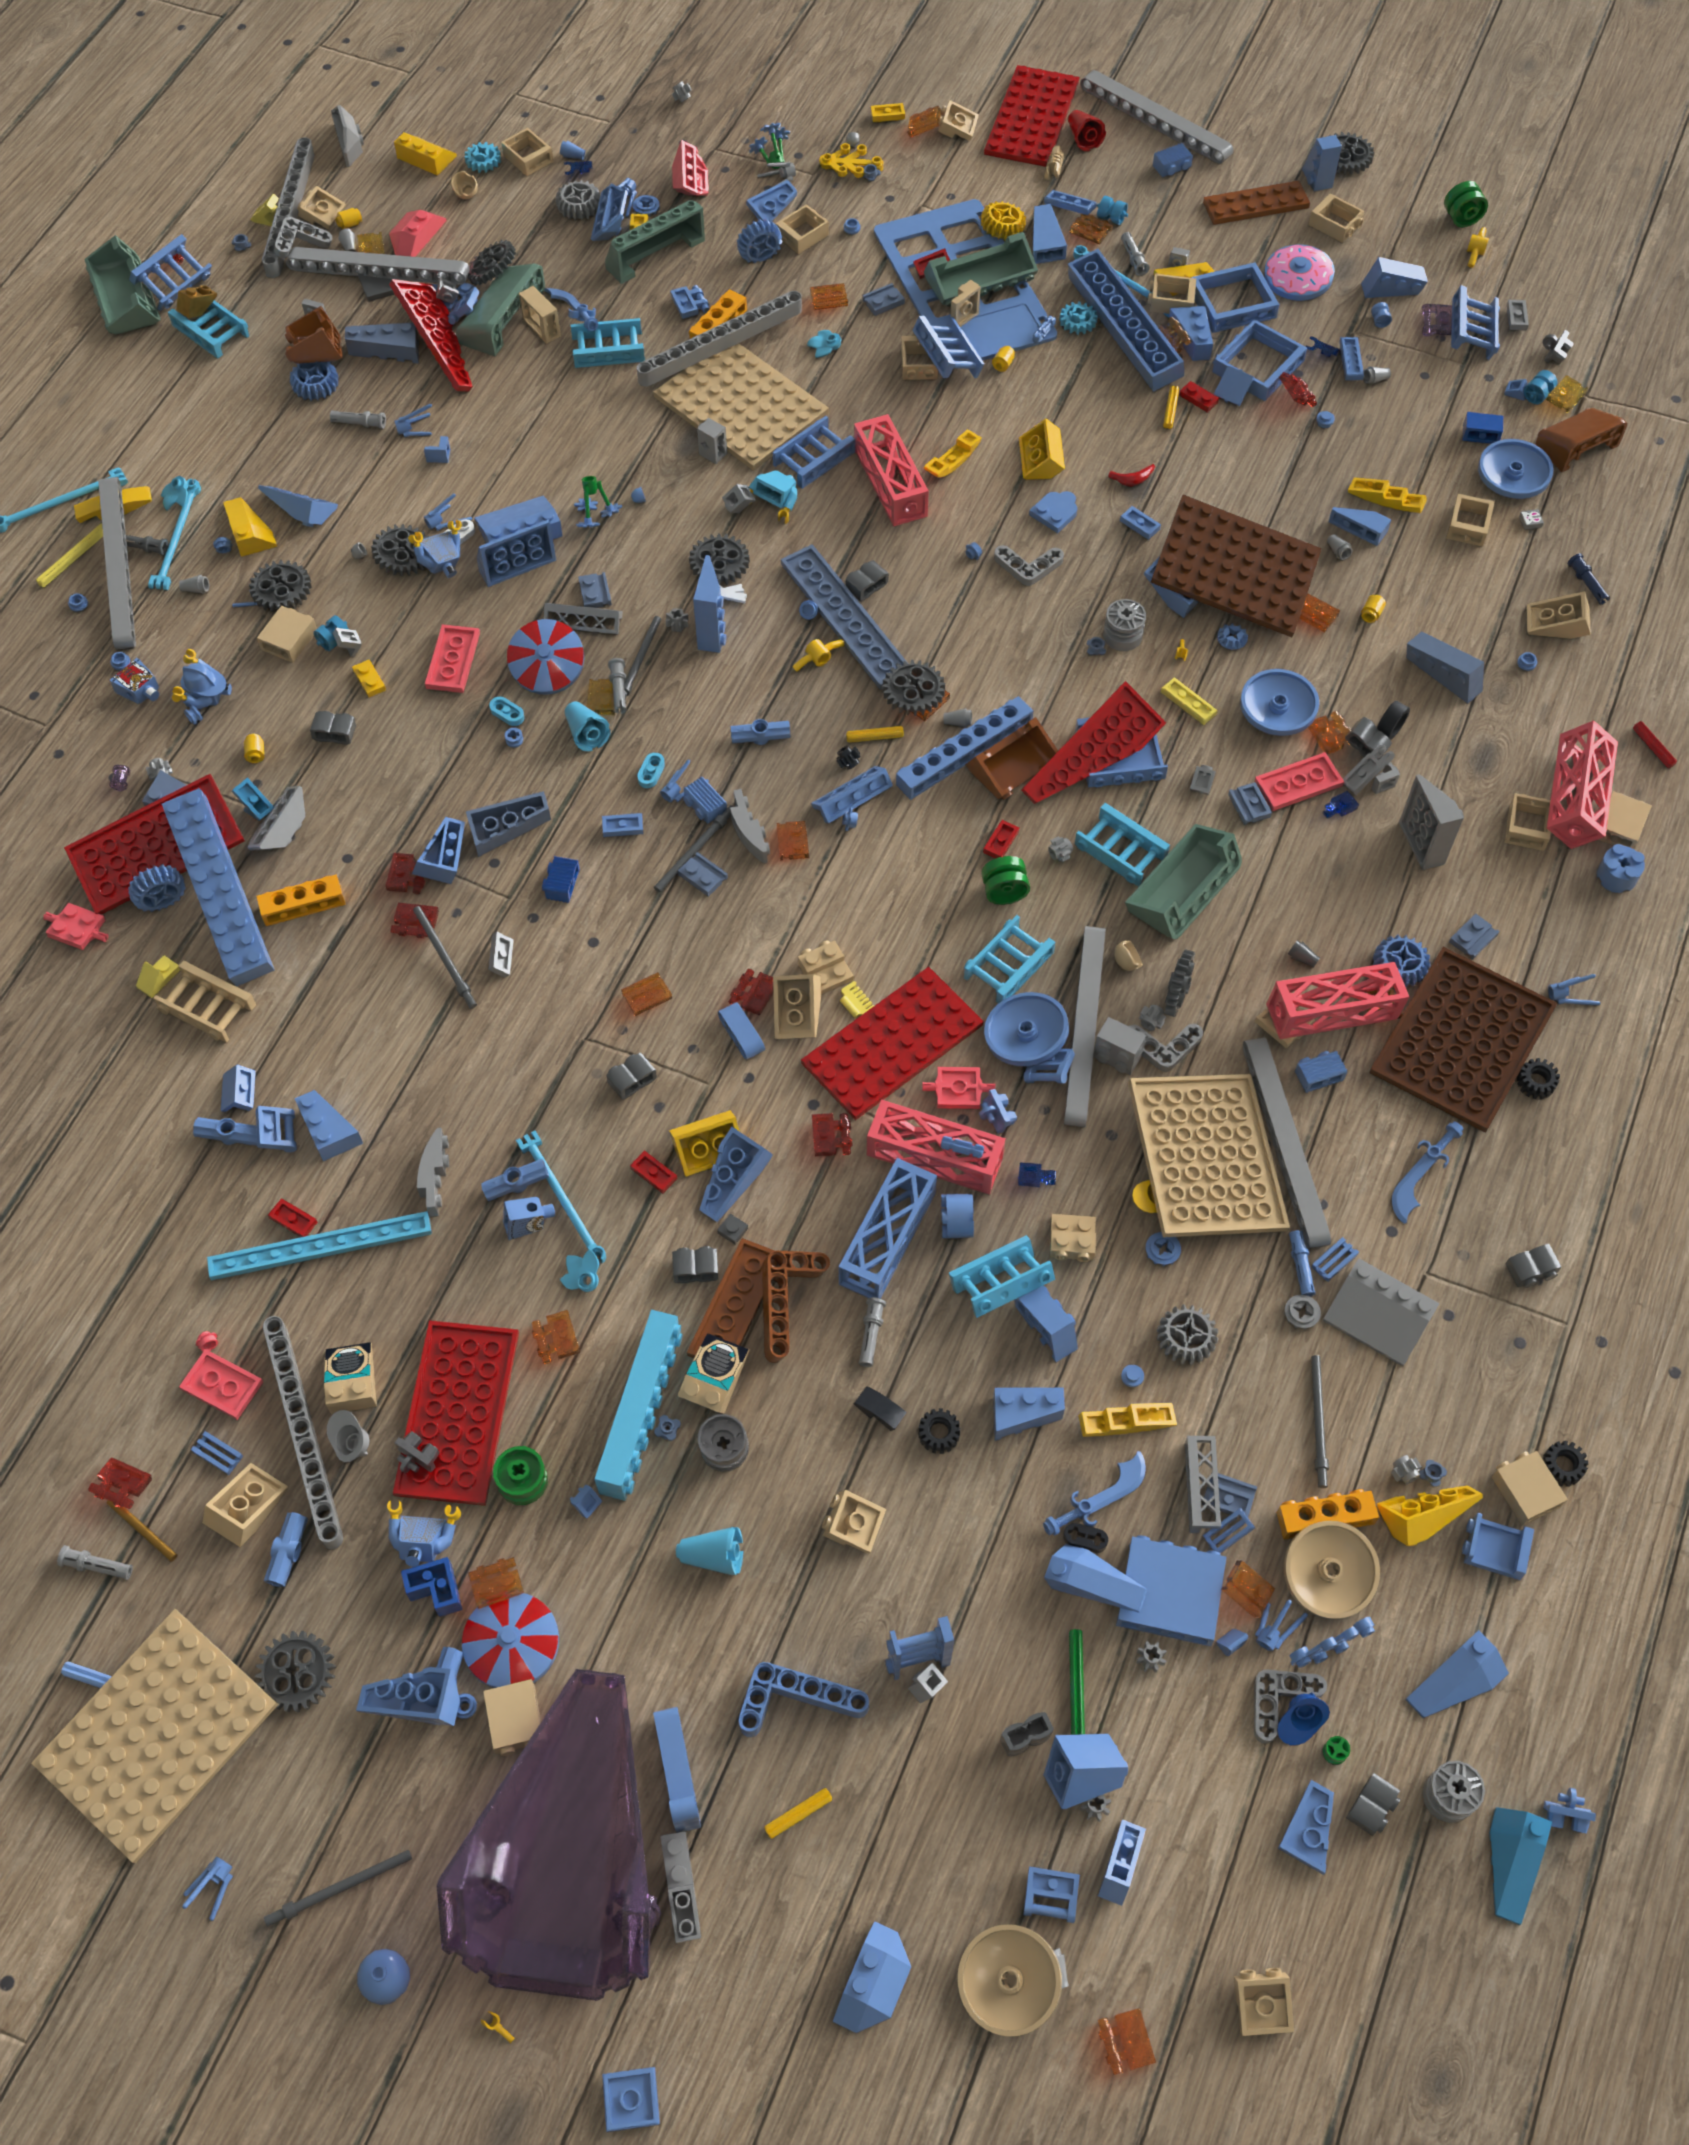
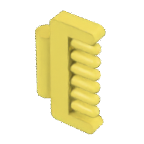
(853, 1004)

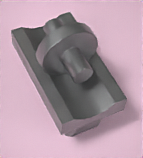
(1557, 346)
(408, 1447)

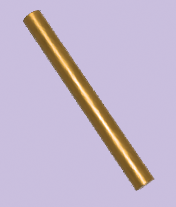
(144, 1531)

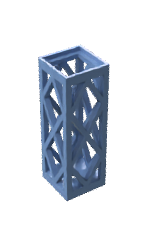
(917, 1183)

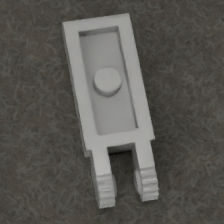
(1367, 769)

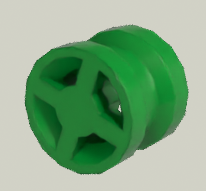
(1340, 1746)

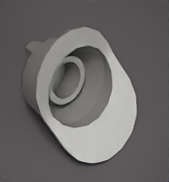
(347, 1436)

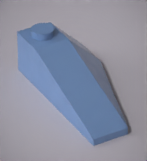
(300, 506)
(735, 1169)
(1090, 1577)
(1467, 1673)
(421, 1697)

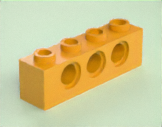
(726, 308)
(294, 907)
(1360, 1501)

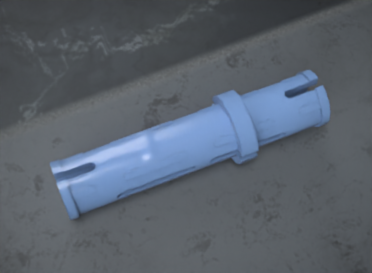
(1300, 1255)

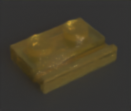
(371, 243)
(1567, 393)
(601, 697)

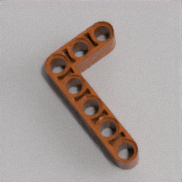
(780, 1296)

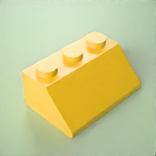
(423, 153)
(1041, 451)
(699, 1141)

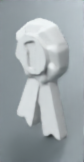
(734, 593)

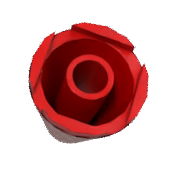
(1087, 130)

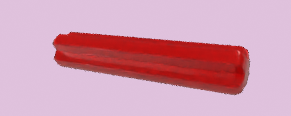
(1654, 744)

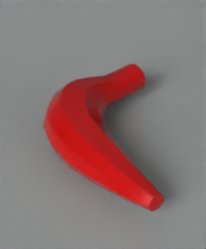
(1132, 479)

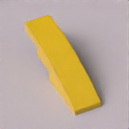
(1385, 495)
(132, 499)
(1127, 1419)

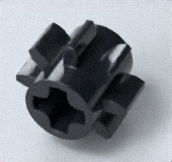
(848, 757)

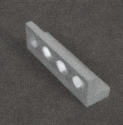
(587, 611)
(1194, 1486)

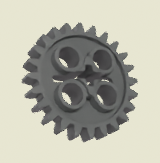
(1354, 154)
(491, 262)
(395, 551)
(727, 557)
(280, 585)
(913, 687)
(1179, 983)
(317, 1667)

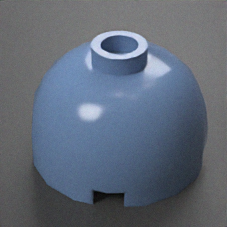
(383, 1976)

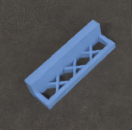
(853, 793)

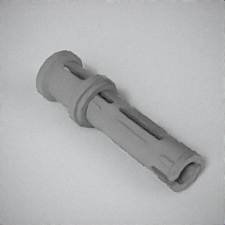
(1137, 258)
(366, 419)
(617, 679)
(872, 1322)
(84, 1560)

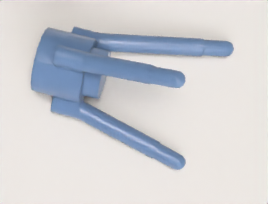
(630, 186)
(403, 423)
(434, 519)
(671, 790)
(1560, 990)
(1269, 1636)
(216, 1872)

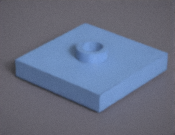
(631, 2099)

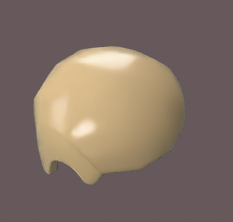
(464, 185)
(1127, 956)

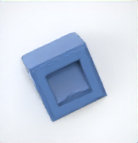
(1516, 389)
(1232, 1641)

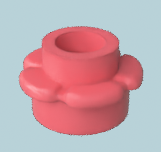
(207, 1341)

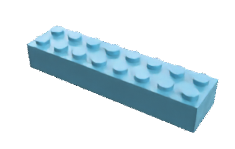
(638, 1406)

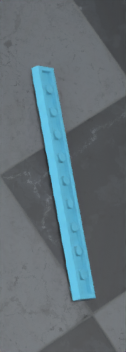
(319, 1245)

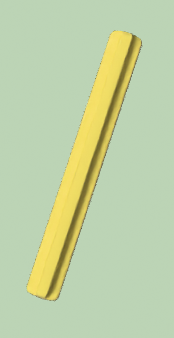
(70, 557)

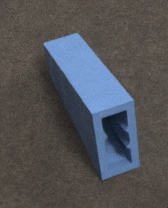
(1047, 236)

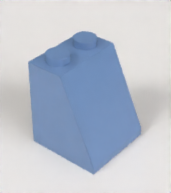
(1084, 1768)

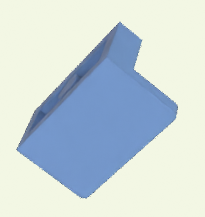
(238, 1088)

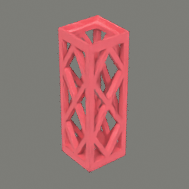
(901, 507)
(1580, 811)
(1283, 1003)
(886, 1146)

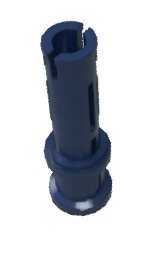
(1584, 573)

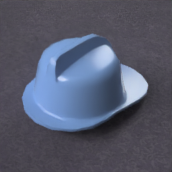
(202, 681)

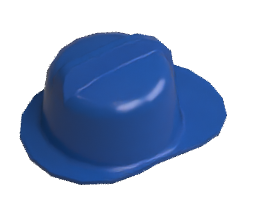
(1302, 1719)

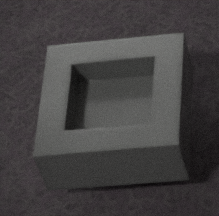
(732, 1229)

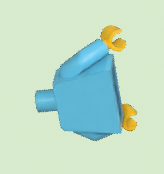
(776, 489)

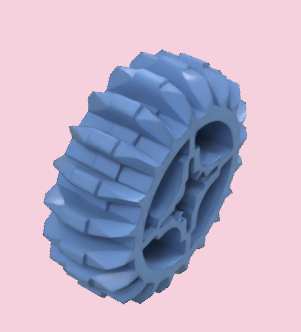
(757, 237)
(314, 380)
(156, 888)
(1414, 959)

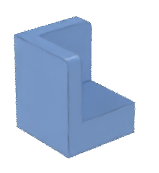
(438, 454)

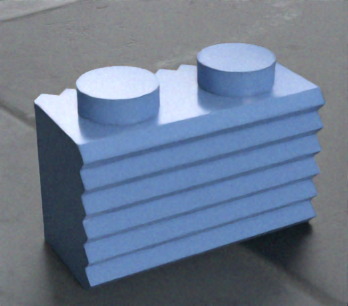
(1172, 160)
(704, 800)
(1320, 1071)

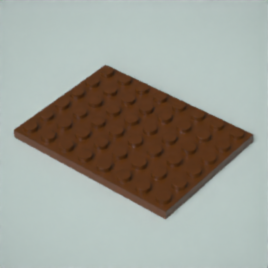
(1236, 565)
(1463, 1039)

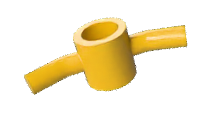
(1477, 246)
(818, 653)

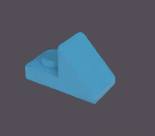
(253, 800)

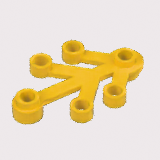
(830, 161)

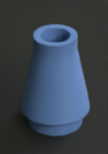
(570, 150)

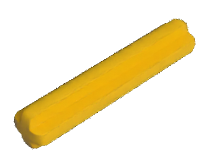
(1171, 407)
(874, 734)
(798, 1813)

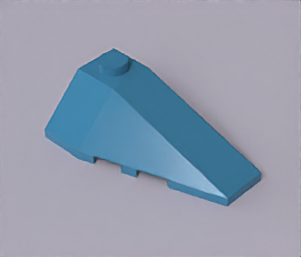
(1517, 1852)

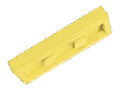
(1189, 701)

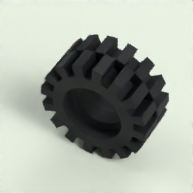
(1542, 1069)
(944, 1418)
(1579, 1464)

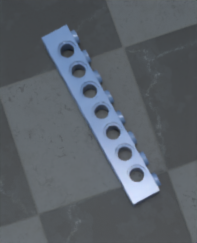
(962, 748)

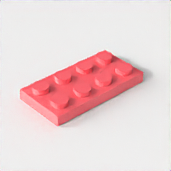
(452, 658)
(1299, 781)

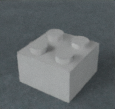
(1119, 1046)

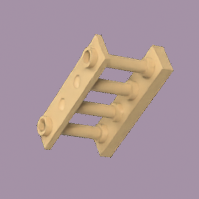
(207, 983)

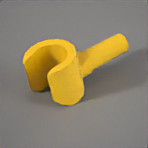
(1181, 651)
(497, 2027)

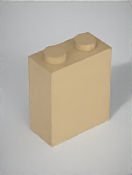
(287, 634)
(1625, 820)
(1529, 1487)
(512, 1716)

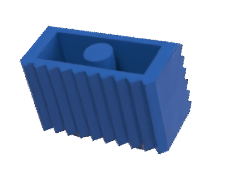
(561, 879)

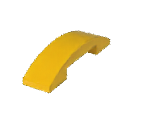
(954, 457)

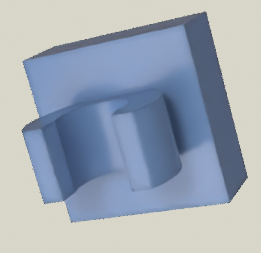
(586, 1501)

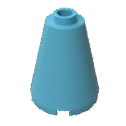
(586, 726)
(713, 1551)

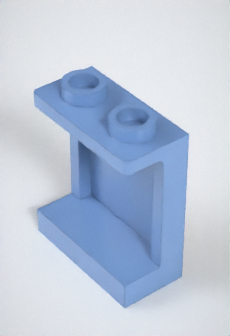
(1497, 1547)

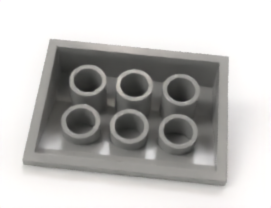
(1430, 823)
(1380, 1312)

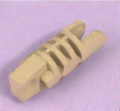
(1054, 163)

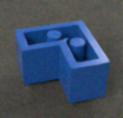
(436, 1580)

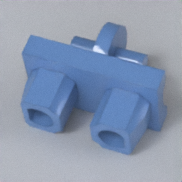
(995, 1111)
(1557, 1811)

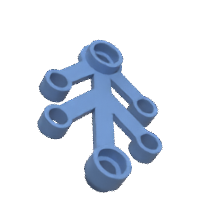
(1304, 1656)

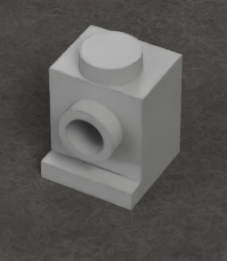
(738, 498)
(927, 1683)

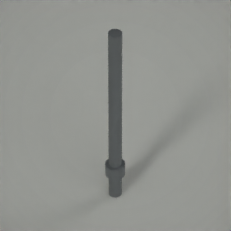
(641, 654)
(718, 823)
(462, 988)
(1321, 1462)
(292, 1908)

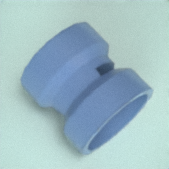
(1381, 315)

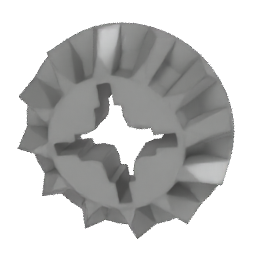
(1297, 1303)

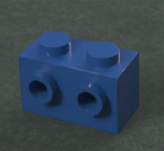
(1482, 427)

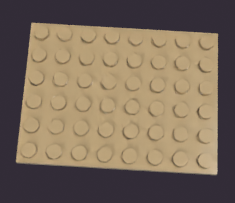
(745, 397)
(1207, 1155)
(154, 1735)

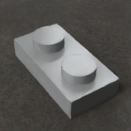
(1517, 315)
(500, 954)

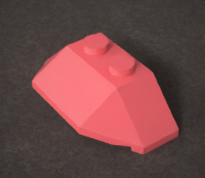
(689, 171)
(414, 232)

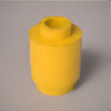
(348, 218)
(1003, 358)
(1373, 608)
(253, 748)

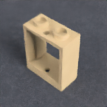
(532, 162)
(1340, 208)
(796, 219)
(1171, 284)
(539, 314)
(910, 345)
(1475, 534)
(1524, 836)

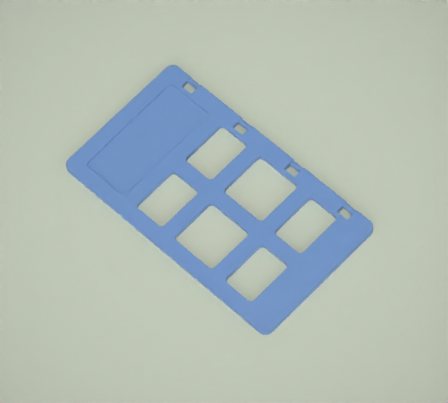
(998, 323)

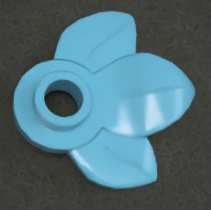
(825, 342)
(175, 492)
(579, 1270)

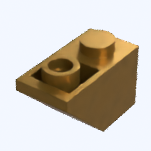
(195, 301)

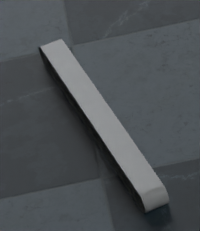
(1157, 116)
(288, 203)
(377, 265)
(719, 338)
(117, 563)
(1085, 1027)
(1286, 1143)
(304, 1440)

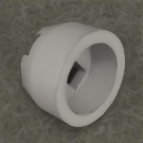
(852, 139)
(358, 551)

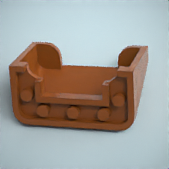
(313, 339)
(1580, 433)
(1013, 759)

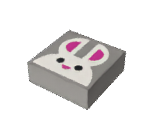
(1531, 519)

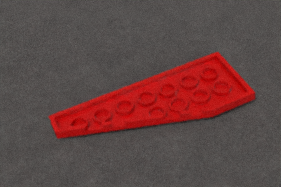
(432, 323)
(1109, 735)

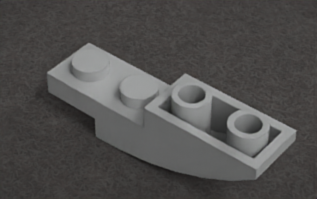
(748, 829)
(431, 1167)
(680, 1887)

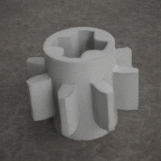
(681, 91)
(677, 620)
(156, 765)
(1060, 849)
(1152, 1017)
(1406, 1469)
(1148, 1664)
(1092, 1810)

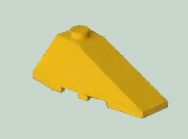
(248, 529)
(1422, 1517)

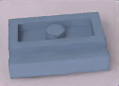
(883, 299)
(594, 590)
(1250, 803)
(702, 874)
(1473, 936)
(1232, 1495)

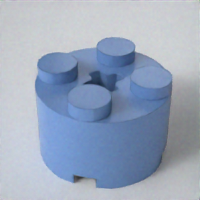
(1620, 868)
(957, 1215)

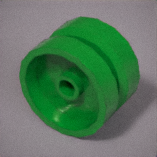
(1465, 204)
(1005, 880)
(520, 1475)

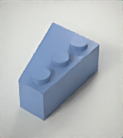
(1393, 279)
(1196, 324)
(442, 853)
(327, 1127)
(1049, 1320)
(1025, 1408)

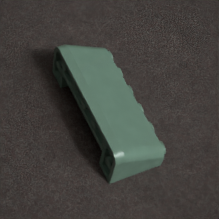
(680, 222)
(988, 268)
(121, 302)
(497, 306)
(1186, 880)

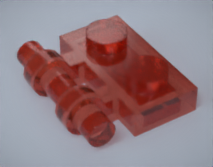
(1298, 389)
(400, 874)
(405, 916)
(757, 996)
(824, 1134)
(122, 1476)

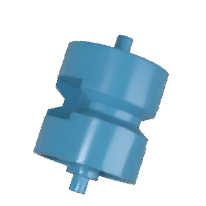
(1110, 209)
(1540, 387)
(324, 634)

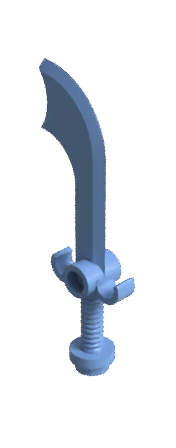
(580, 310)
(1403, 1195)
(1130, 1479)

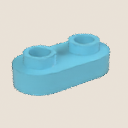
(510, 712)
(649, 771)

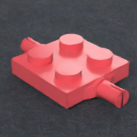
(75, 926)
(958, 1087)

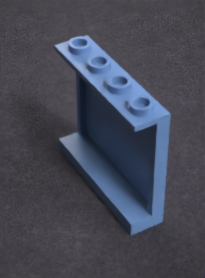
(1138, 767)
(1180, 1590)

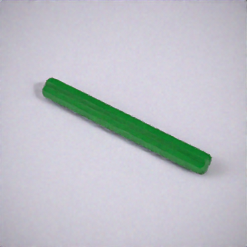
(1076, 1682)

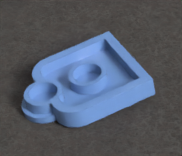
(1055, 510)

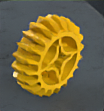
(1002, 220)

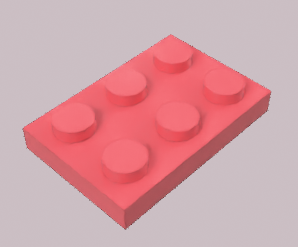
(221, 1384)

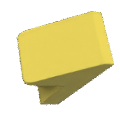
(266, 212)
(155, 977)

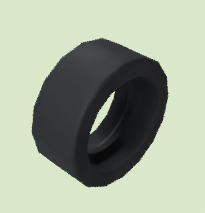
(1393, 719)

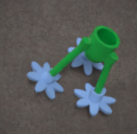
(775, 156)
(590, 487)

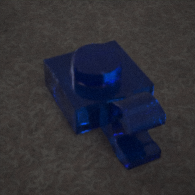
(584, 167)
(1326, 349)
(1342, 804)
(1031, 1175)

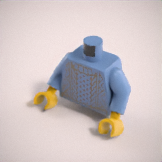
(439, 551)
(195, 699)
(421, 1537)

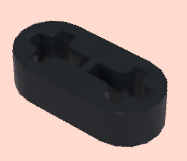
(1087, 1532)

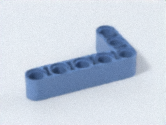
(796, 1692)
(677, 1770)

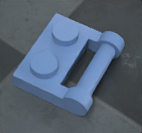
(1059, 1062)
(269, 1128)
(1055, 1886)

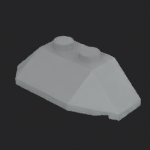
(347, 134)
(282, 822)

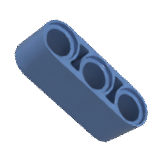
(741, 1030)

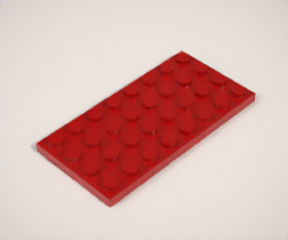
(1032, 115)
(138, 841)
(892, 1043)
(459, 1410)

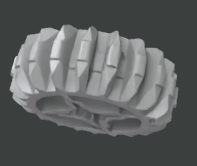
(577, 200)
(1206, 1335)

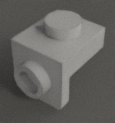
(446, 290)

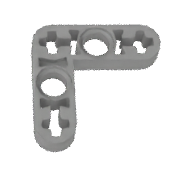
(293, 232)
(1029, 569)
(1169, 1052)
(1278, 1689)

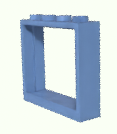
(1240, 316)
(1271, 338)

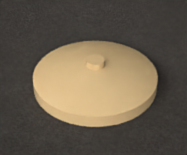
(1331, 1569)
(1009, 1980)

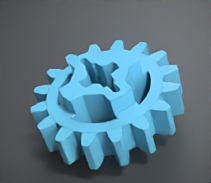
(482, 157)
(1078, 318)

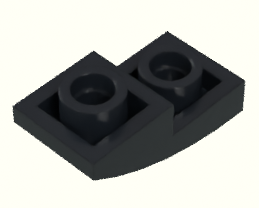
(879, 1406)

